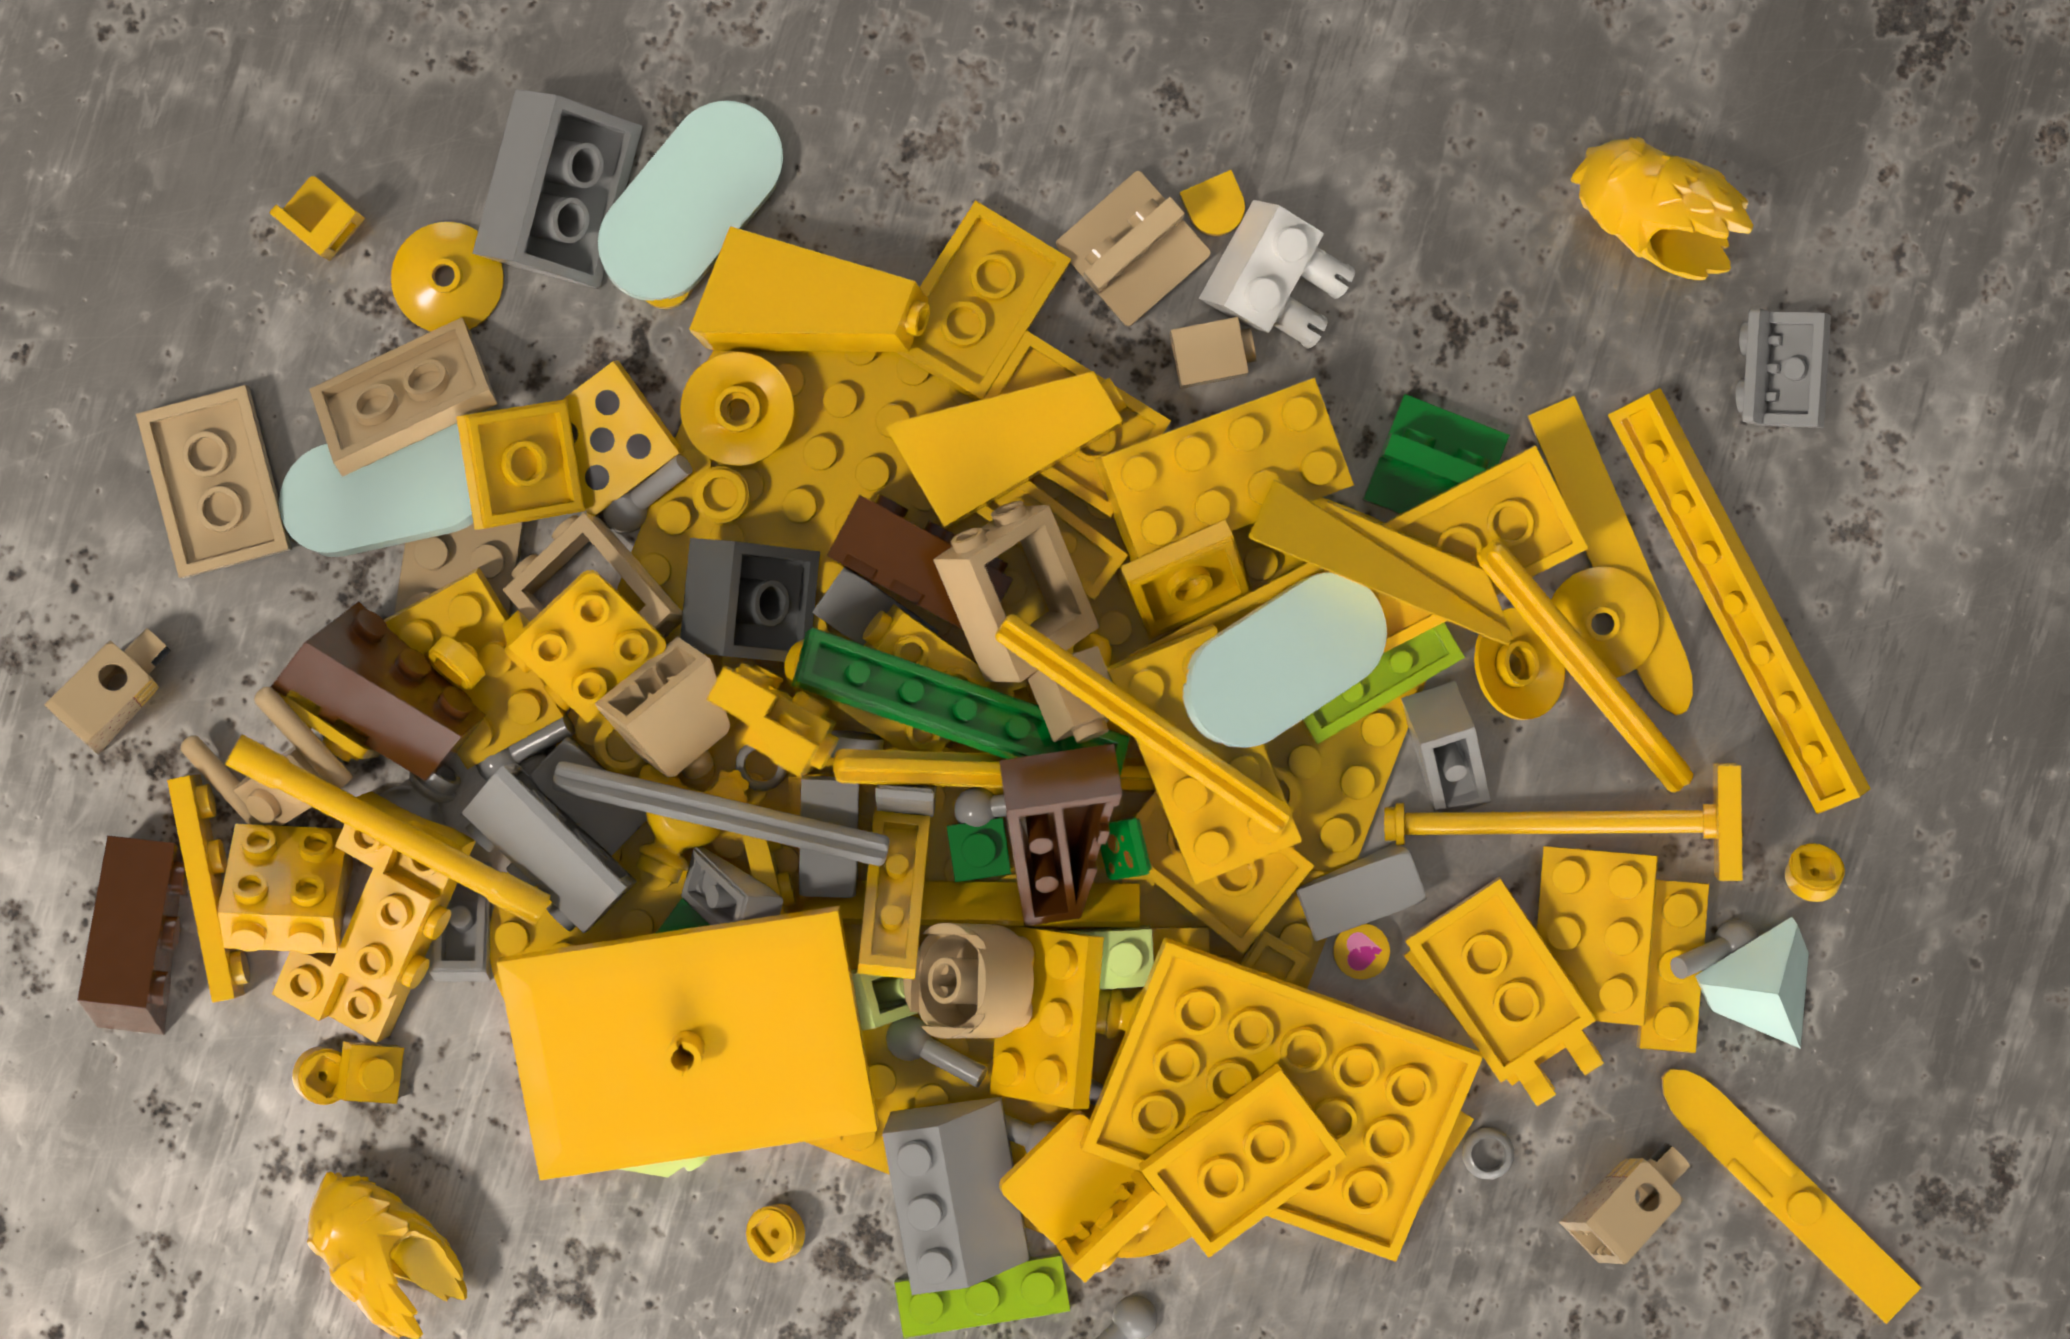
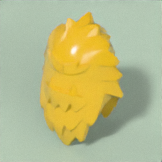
(1662, 206)
(372, 1240)

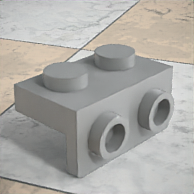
(1784, 368)

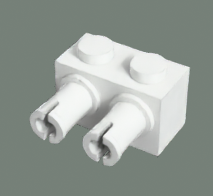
(1263, 268)

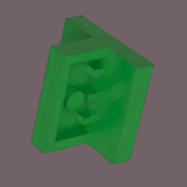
(1429, 454)

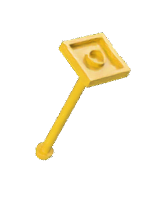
(1716, 821)

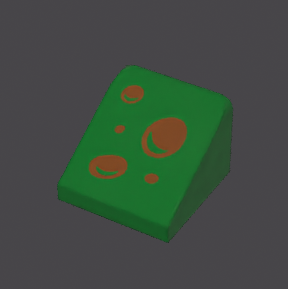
(1125, 850)

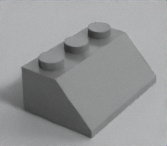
(554, 185)
(546, 848)
(948, 1194)

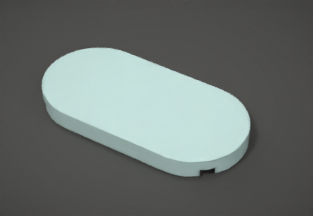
(685, 199)
(381, 505)
(1284, 660)

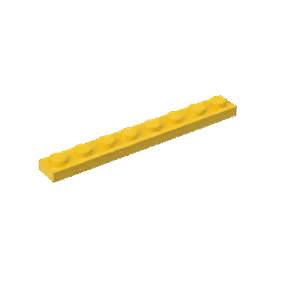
(1739, 601)

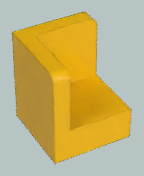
(319, 217)

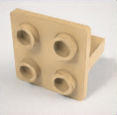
(1133, 248)

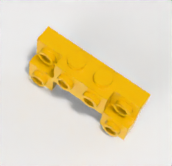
(780, 726)
(385, 938)

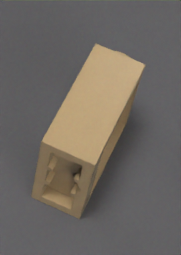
(568, 540)
(976, 600)

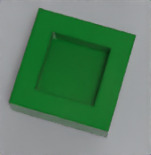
(979, 850)

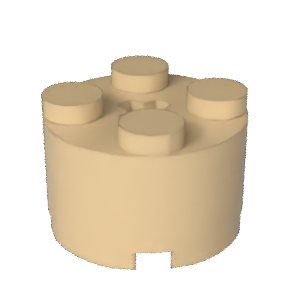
(972, 981)

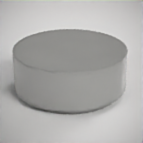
(857, 740)

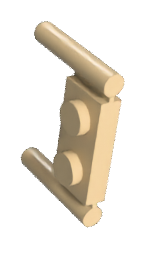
(253, 800)

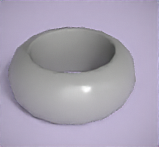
(754, 784)
(1481, 1134)

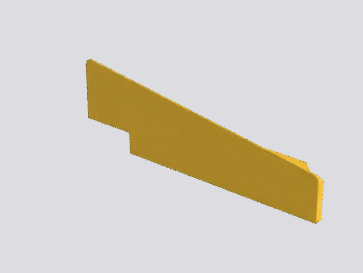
(1381, 560)

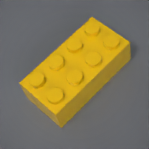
(1222, 468)
(1207, 828)

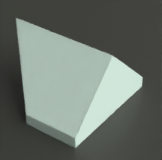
(1762, 983)

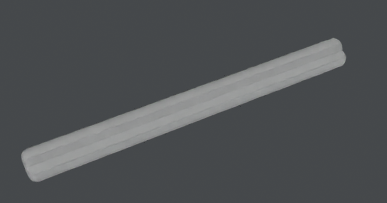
(721, 813)

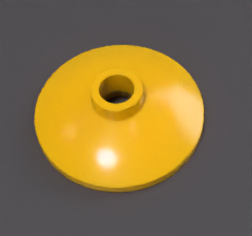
(471, 294)
(712, 391)
(1628, 603)
(1521, 677)

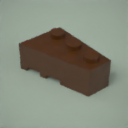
(901, 555)
(384, 690)
(1056, 826)
(133, 935)

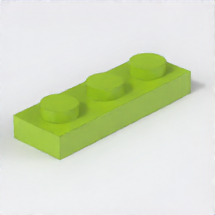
(1393, 676)
(1016, 1294)

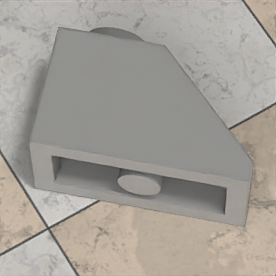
(1446, 748)

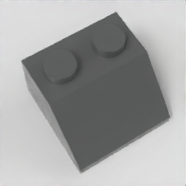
(748, 598)

